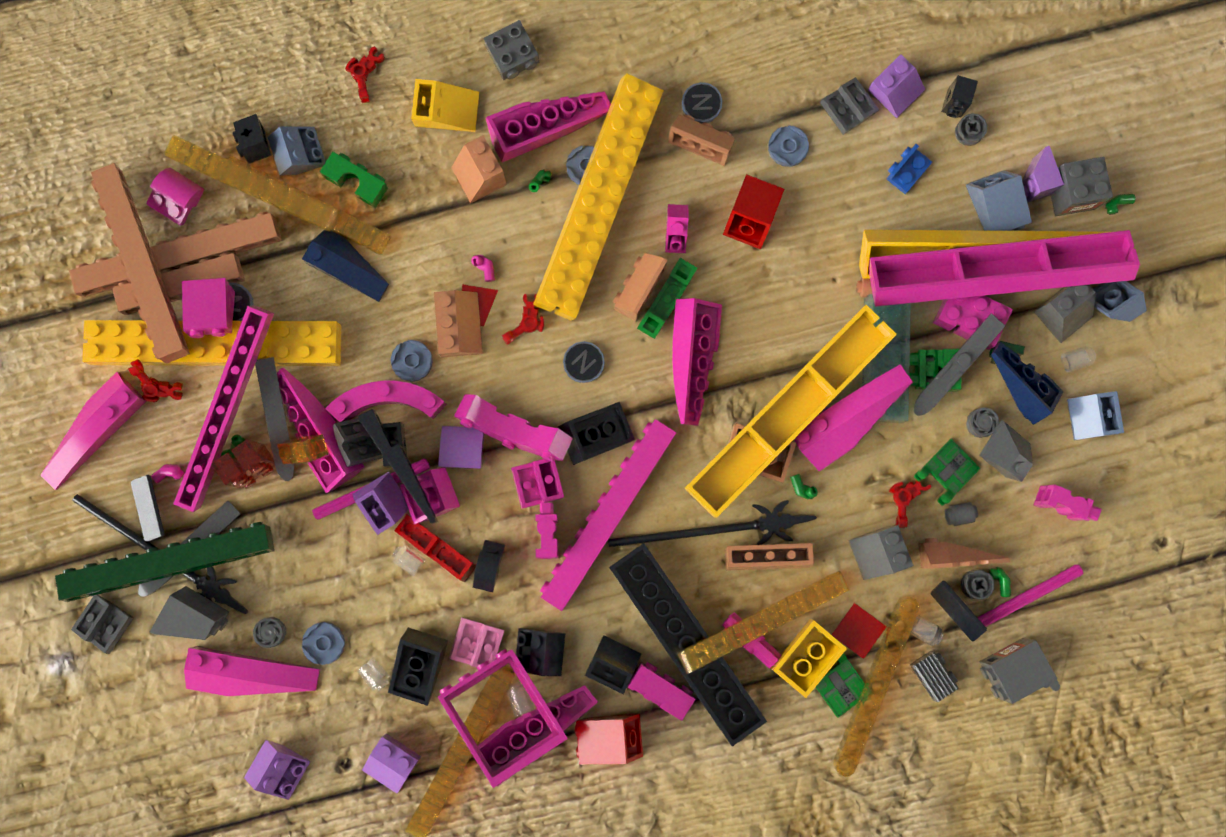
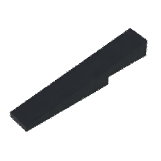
(398, 460)

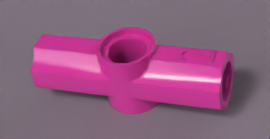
(759, 647)

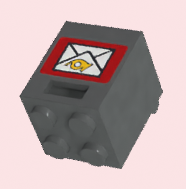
(1084, 187)
(1018, 671)

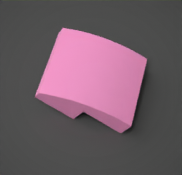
(475, 643)

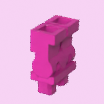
(1060, 498)
(547, 529)

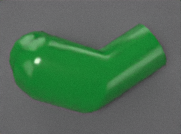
(537, 181)
(1112, 205)
(236, 440)
(803, 490)
(1005, 582)

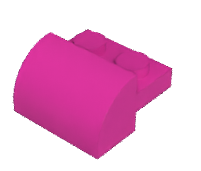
(174, 195)
(537, 483)

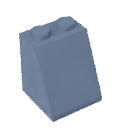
(1000, 201)

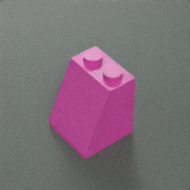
(207, 307)

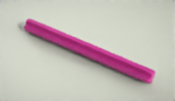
(347, 499)
(1031, 595)

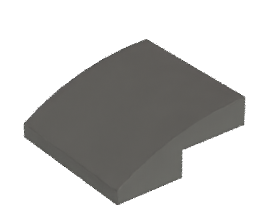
(849, 105)
(355, 443)
(102, 624)

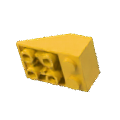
(444, 106)

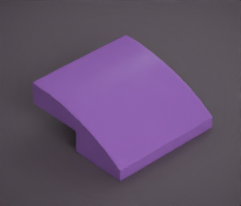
(461, 447)

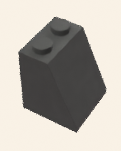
(1067, 310)
(881, 552)
(190, 616)

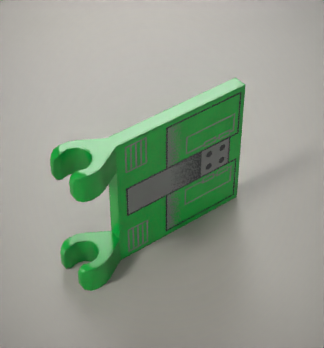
(950, 468)
(841, 687)

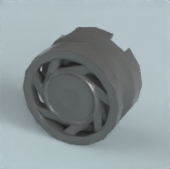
(971, 129)
(982, 422)
(977, 584)
(269, 632)

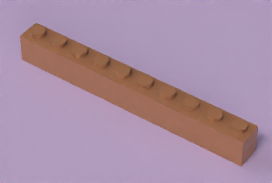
(233, 238)
(140, 264)

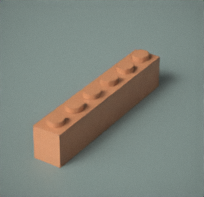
(224, 266)

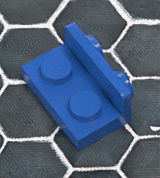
(909, 169)

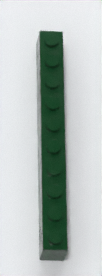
(165, 562)

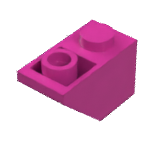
(676, 228)

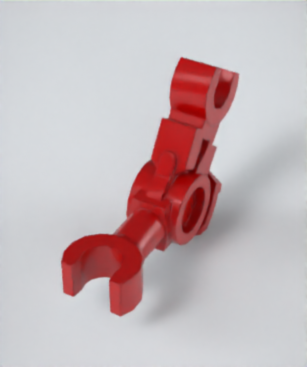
(361, 70)
(528, 323)
(151, 387)
(903, 497)

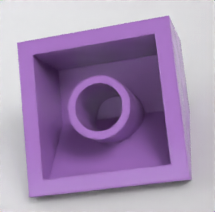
(897, 86)
(1042, 176)
(391, 763)

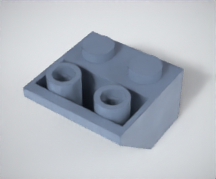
(296, 150)
(1095, 415)

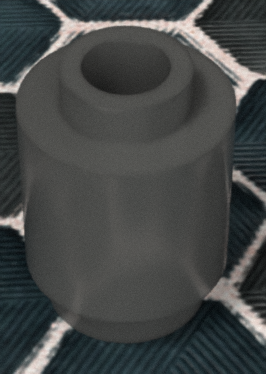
(961, 514)

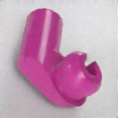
(485, 265)
(168, 470)

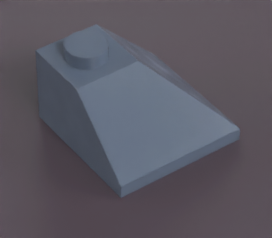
(1119, 300)

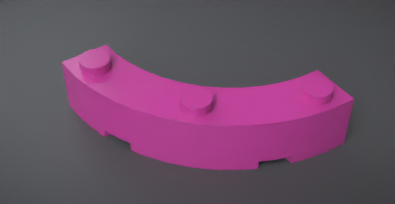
(383, 393)
(512, 430)

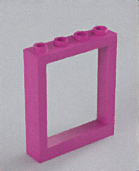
(528, 756)

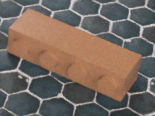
(769, 557)

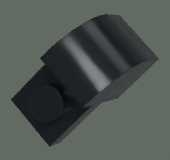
(488, 566)

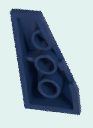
(341, 261)
(1033, 393)

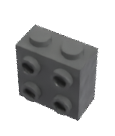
(511, 50)

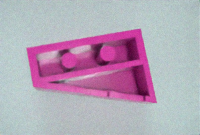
(662, 690)

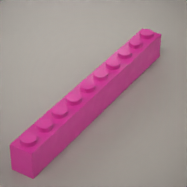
(223, 407)
(608, 515)

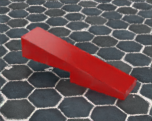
(435, 548)

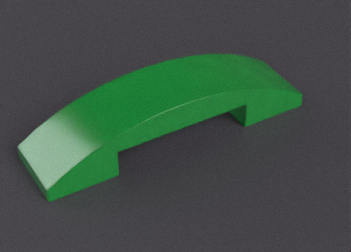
(666, 299)

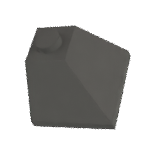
(1008, 453)

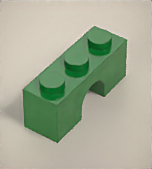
(339, 169)

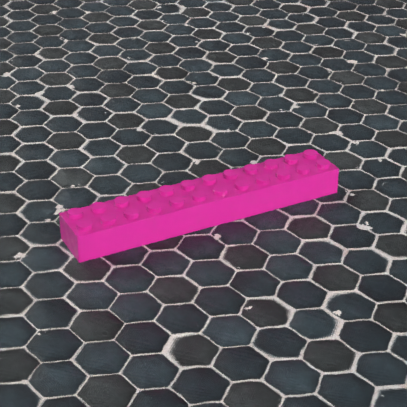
(1003, 268)

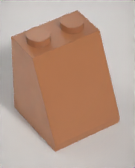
(478, 170)

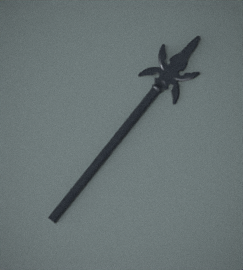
(771, 522)
(209, 588)

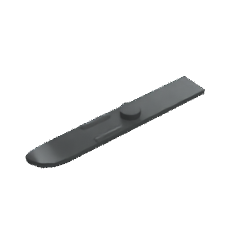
(958, 365)
(274, 412)
(215, 523)

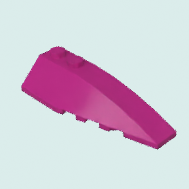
(542, 122)
(694, 343)
(313, 419)
(847, 421)
(93, 427)
(241, 674)
(531, 728)

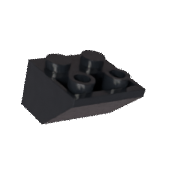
(540, 651)
(613, 664)

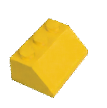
(808, 658)

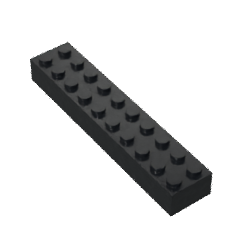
(678, 630)

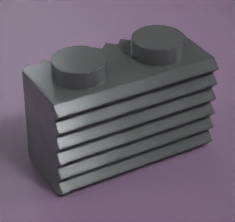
(934, 675)

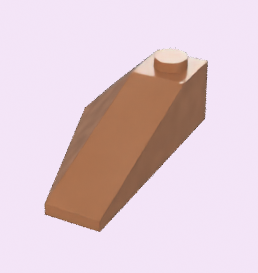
(946, 555)

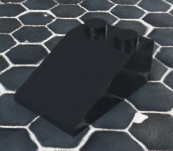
(597, 433)
(417, 666)

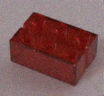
(252, 462)

